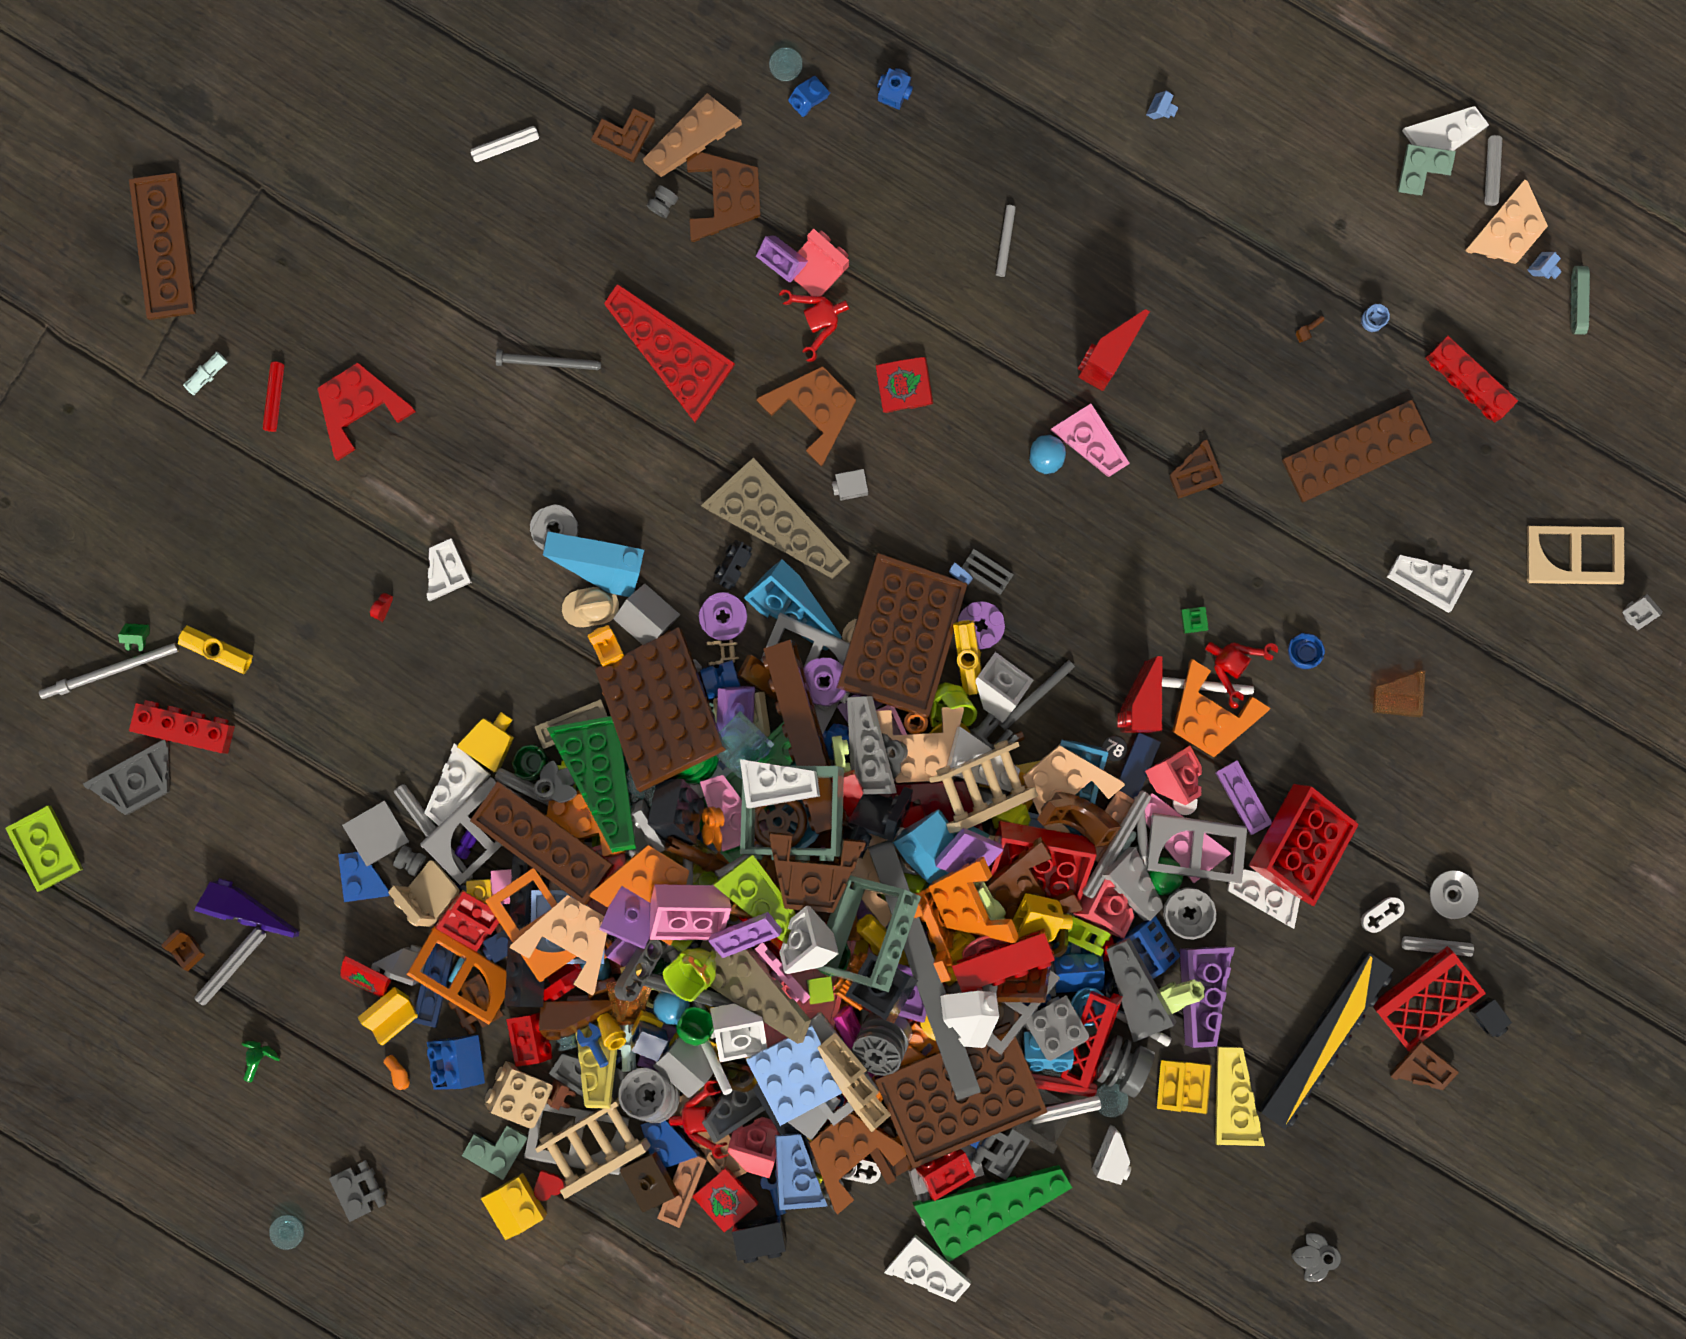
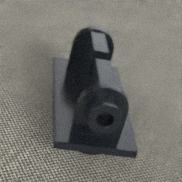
(735, 555)

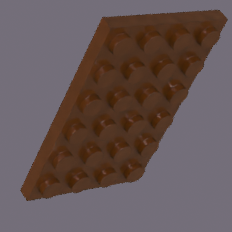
(902, 635)
(660, 710)
(936, 1123)

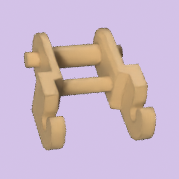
(731, 648)

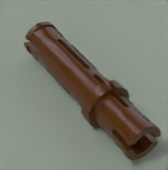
(707, 861)

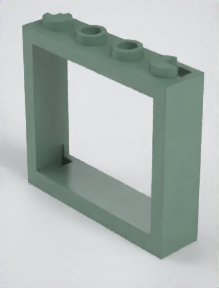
(748, 821)
(842, 920)

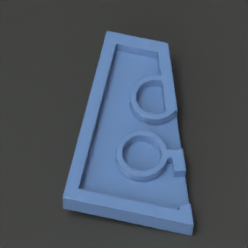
(795, 1176)

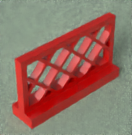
(1420, 980)

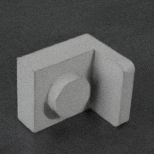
(1641, 612)

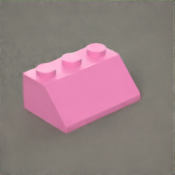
(687, 912)

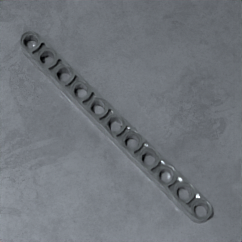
(929, 984)

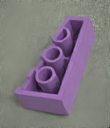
(1212, 969)

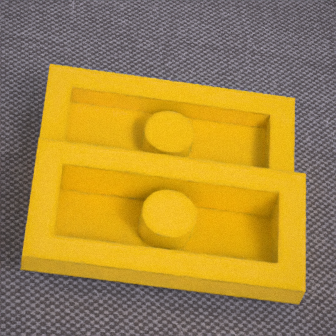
(1184, 1086)

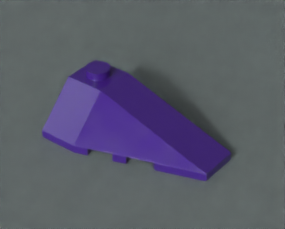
(228, 901)

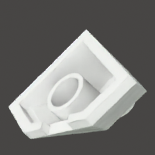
(809, 943)
(971, 1016)

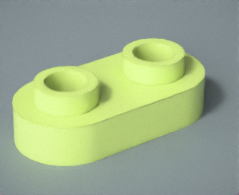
(840, 749)

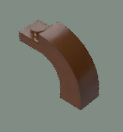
(1082, 816)

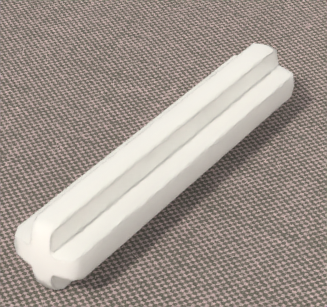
(504, 144)
(1069, 1109)

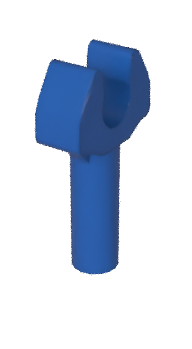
(592, 1042)
(772, 1187)

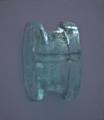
(567, 1042)

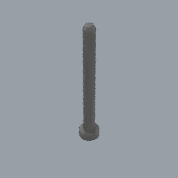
(502, 357)

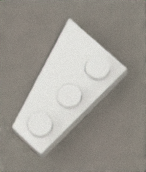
(776, 784)
(1266, 897)

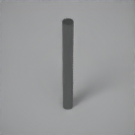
(1037, 694)

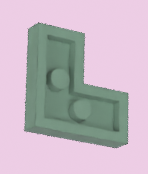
(1419, 161)
(499, 1157)

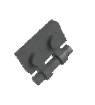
(1005, 1154)
(351, 1193)

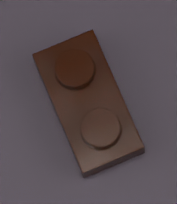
(756, 675)

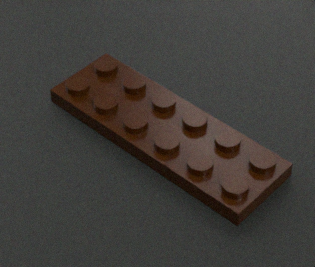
(162, 246)
(1357, 451)
(541, 843)

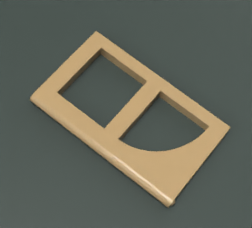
(1543, 571)

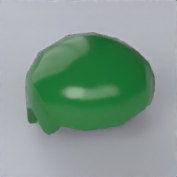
(1165, 882)
(695, 1026)

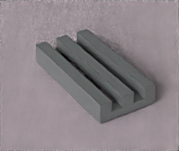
(992, 564)

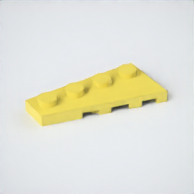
(596, 1081)
(1235, 1106)

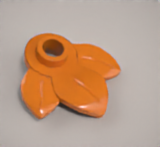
(713, 820)

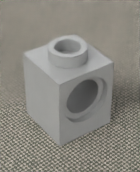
(850, 485)

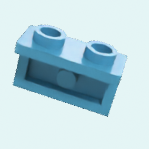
(1037, 1060)

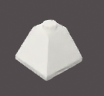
(1001, 686)
(737, 1032)
(1112, 1159)

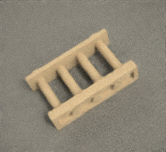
(1000, 801)
(593, 1171)

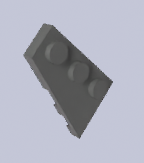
(569, 1073)
(731, 1113)

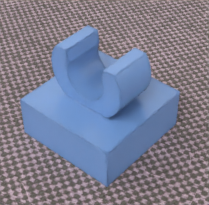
(1161, 106)
(1545, 265)

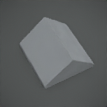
(646, 615)
(685, 1067)

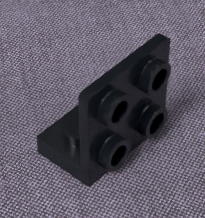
(880, 814)

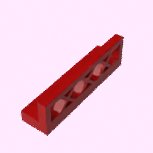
(1100, 1038)

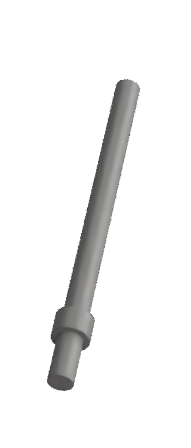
(64, 686)

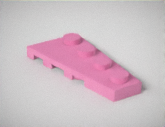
(1180, 844)

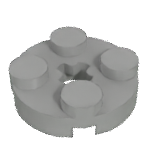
(549, 516)

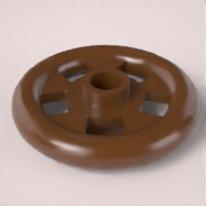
(798, 816)

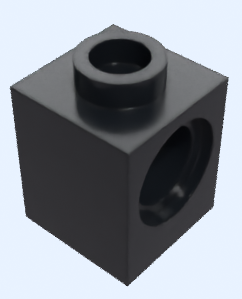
(1491, 1017)

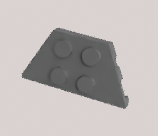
(135, 779)

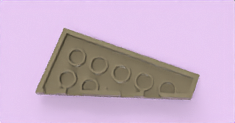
(766, 511)
(748, 984)

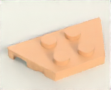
(1511, 228)

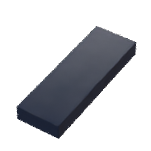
(1137, 763)

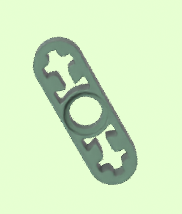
(1580, 299)

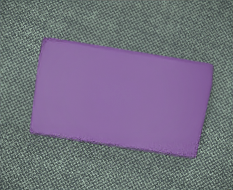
(781, 257)

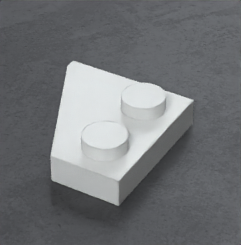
(445, 570)

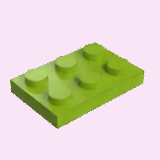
(44, 848)

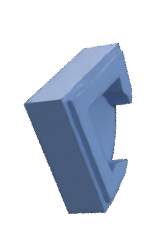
(960, 574)

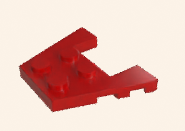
(350, 398)

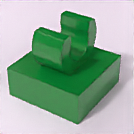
(1194, 620)
(134, 634)

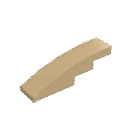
(854, 1085)

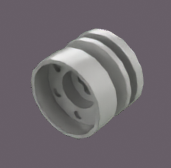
(1203, 916)
(637, 1092)

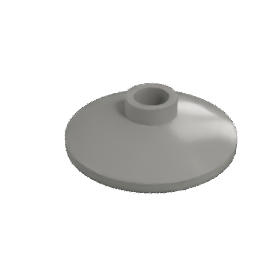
(1465, 894)

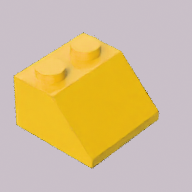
(514, 1207)

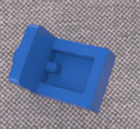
(808, 95)

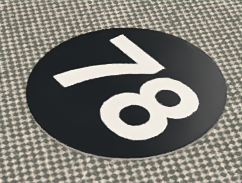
(1116, 747)

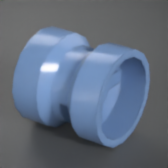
(1380, 316)

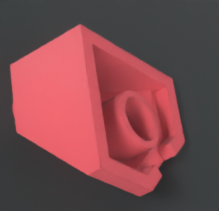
(1177, 776)
(1107, 910)
(755, 1146)

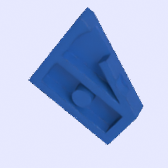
(359, 880)
(668, 1143)

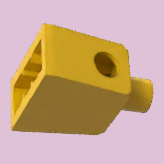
(489, 742)
(1041, 913)

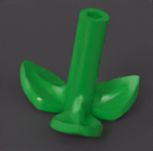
(254, 1056)

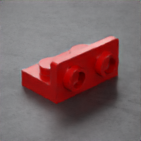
(527, 1041)
(946, 1173)

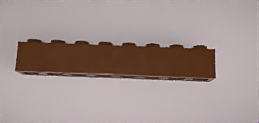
(801, 726)

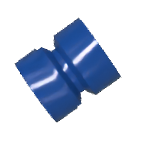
(721, 677)

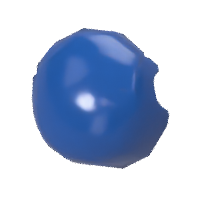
(1306, 651)

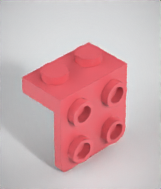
(823, 265)

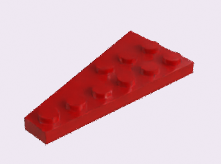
(680, 359)

